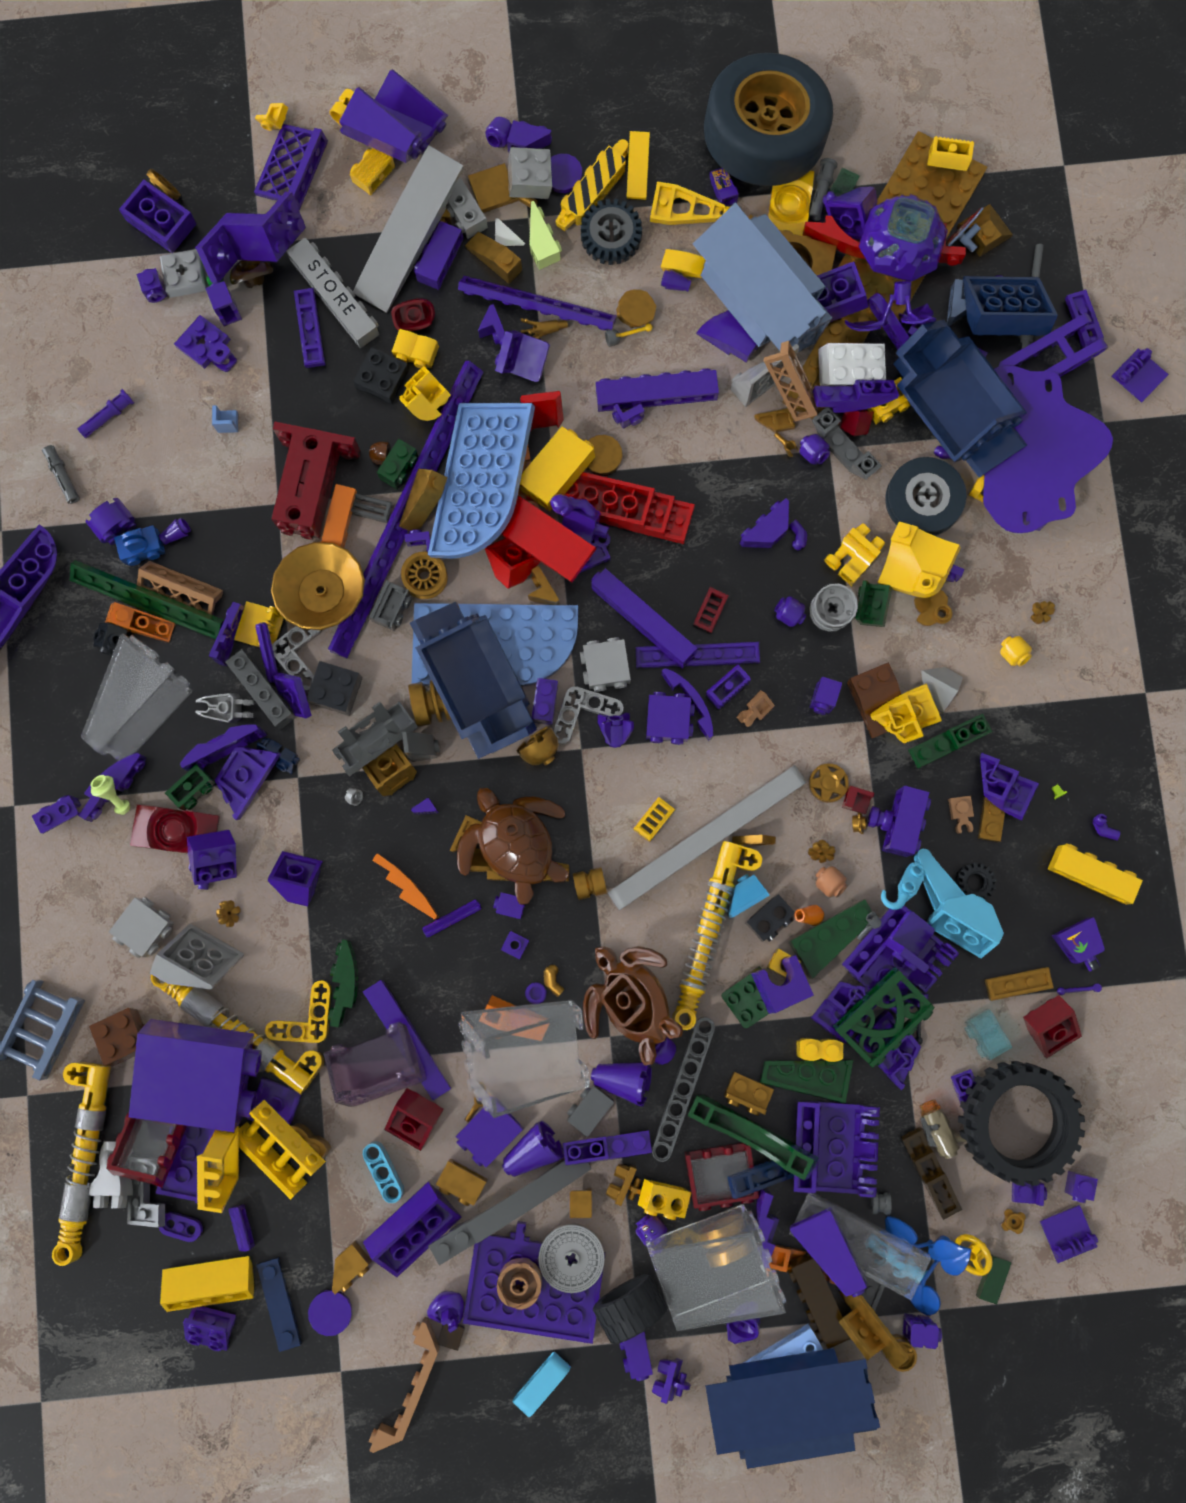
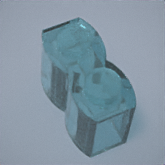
(988, 1035)

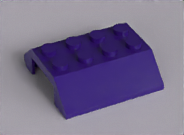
(873, 959)
(839, 1140)

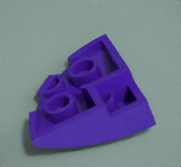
(728, 335)

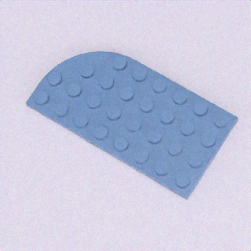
(481, 477)
(532, 637)

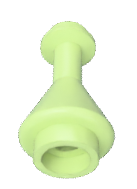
(104, 787)

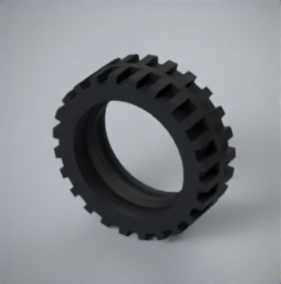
(1064, 1132)

